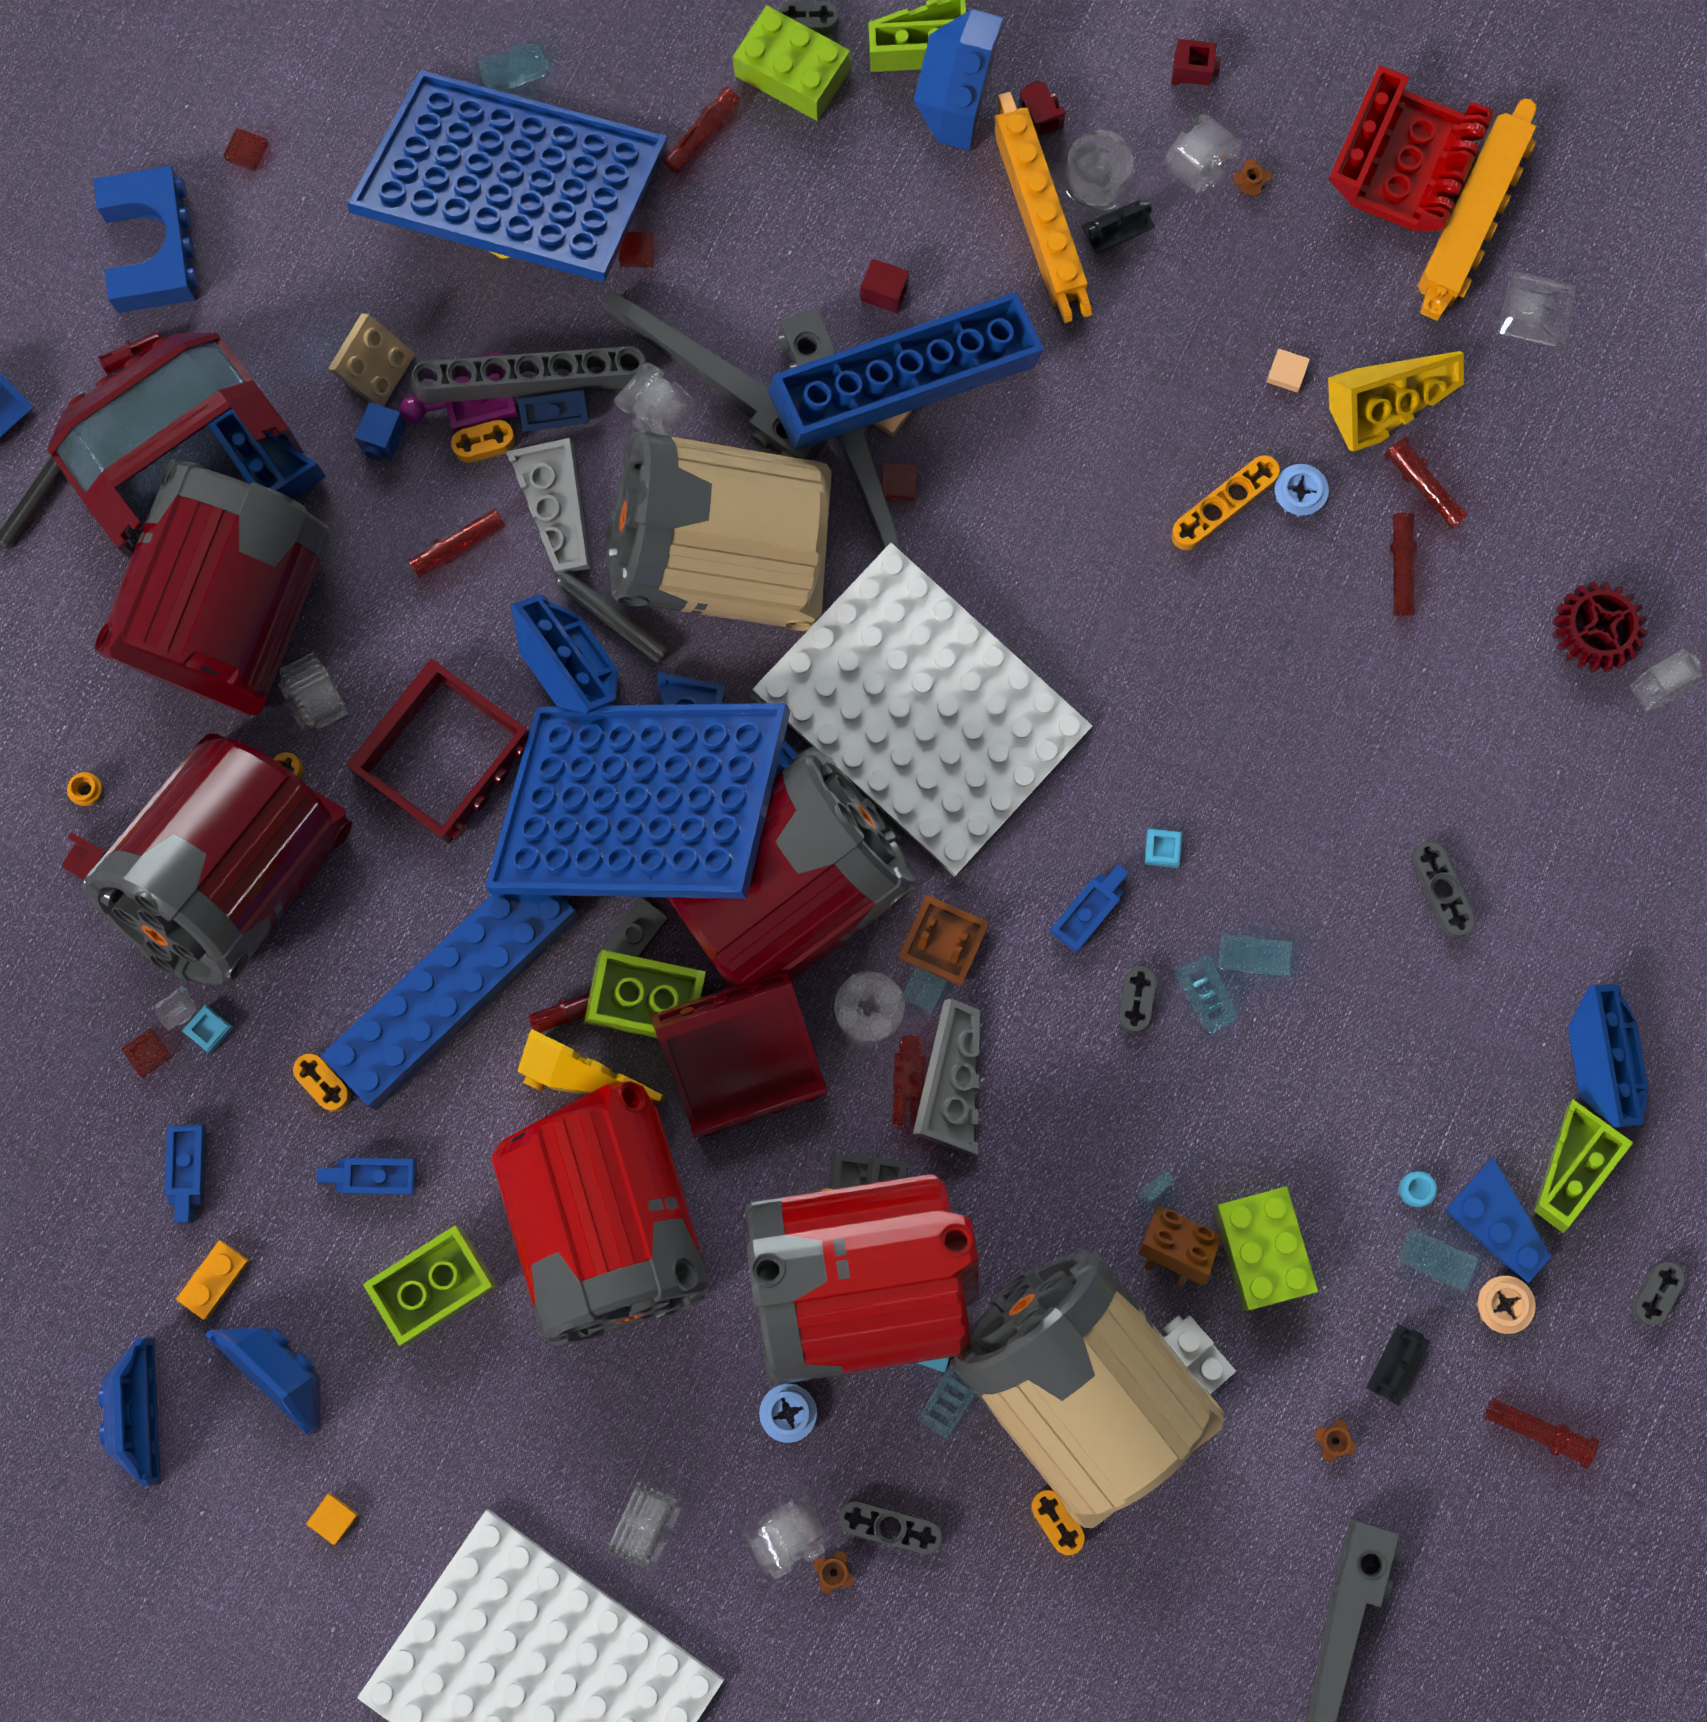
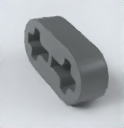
(810, 13)
(1145, 1000)
(1665, 1297)

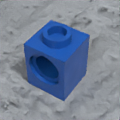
(380, 431)

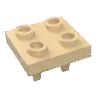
(371, 360)

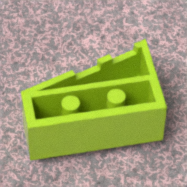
(901, 38)
(1578, 1165)

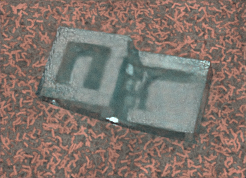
(518, 67)
(1255, 955)
(1437, 1260)

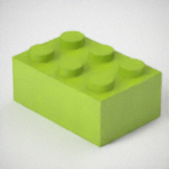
(791, 62)
(633, 988)
(1265, 1249)
(430, 1285)

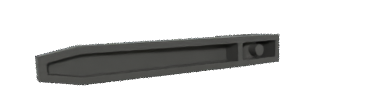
(809, 331)
(714, 372)
(1346, 1609)

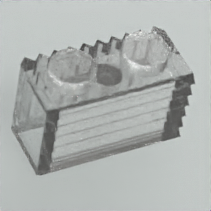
(1667, 680)
(312, 693)
(644, 1525)

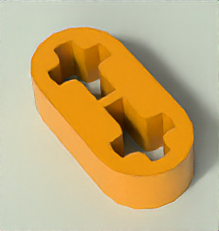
(483, 441)
(315, 1088)
(1049, 1525)

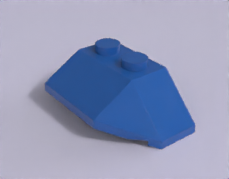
(957, 75)
(564, 655)
(1609, 1056)
(275, 1370)
(132, 1413)

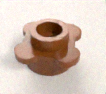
(1250, 186)
(1345, 1443)
(843, 1576)

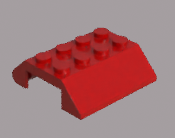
(1407, 154)

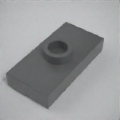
(636, 930)

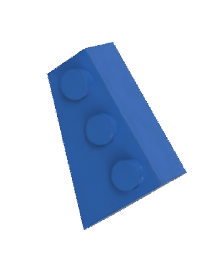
(269, 462)

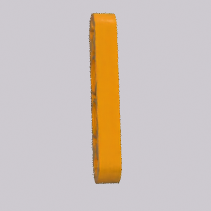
(1223, 500)

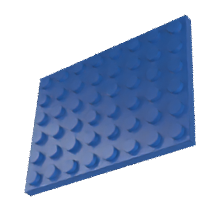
(509, 175)
(640, 801)

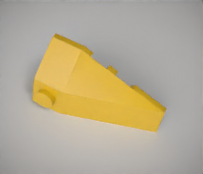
(1382, 396)
(563, 1069)

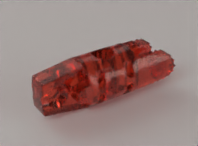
(908, 1066)

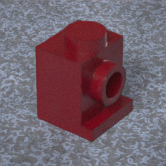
(1195, 62)
(1043, 108)

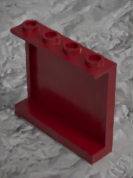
(740, 1054)

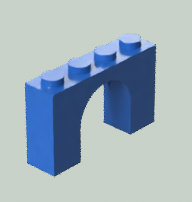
(168, 274)

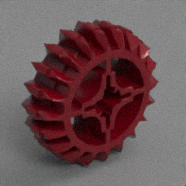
(1590, 603)

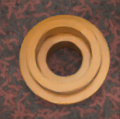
(76, 784)

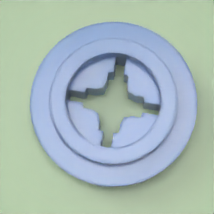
(1313, 482)
(772, 1405)

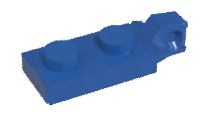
(1089, 909)
(185, 1169)
(371, 1176)

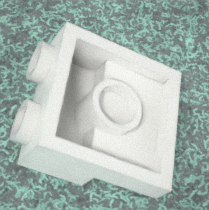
(1198, 1352)

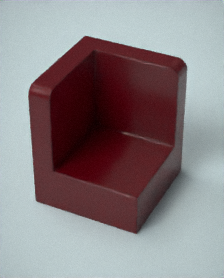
(884, 285)
(82, 856)

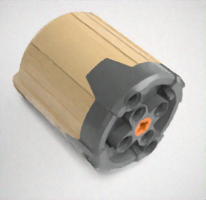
(719, 531)
(1086, 1385)

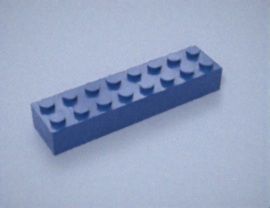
(904, 371)
(446, 992)

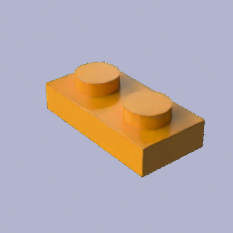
(213, 1280)

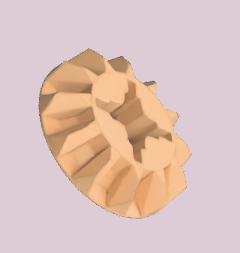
(1522, 1308)

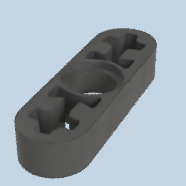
(1423, 869)
(914, 1543)

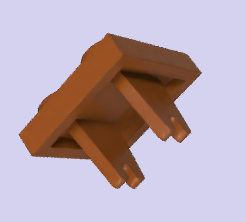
(943, 940)
(1179, 1246)

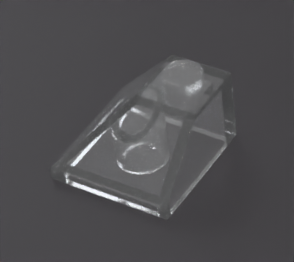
(1537, 309)

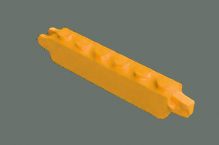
(1040, 208)
(1476, 208)

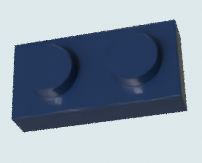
(553, 409)

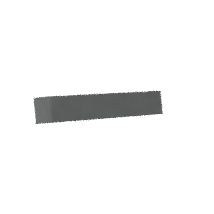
(514, 384)

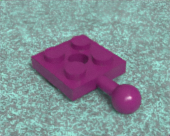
(463, 413)

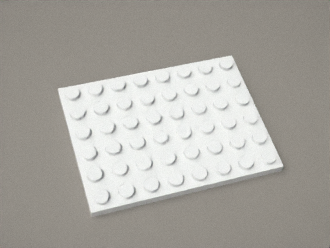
(923, 709)
(531, 1642)

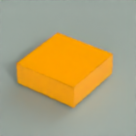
(332, 1519)

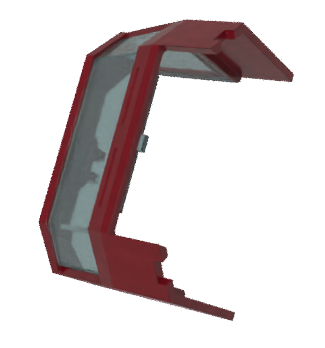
(151, 412)

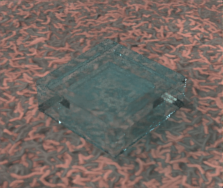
(924, 989)
(1155, 1187)

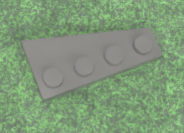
(553, 493)
(948, 1095)

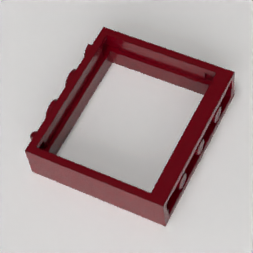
(401, 715)

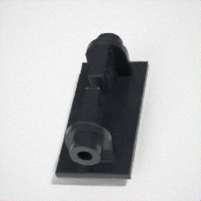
(1119, 225)
(1398, 1364)

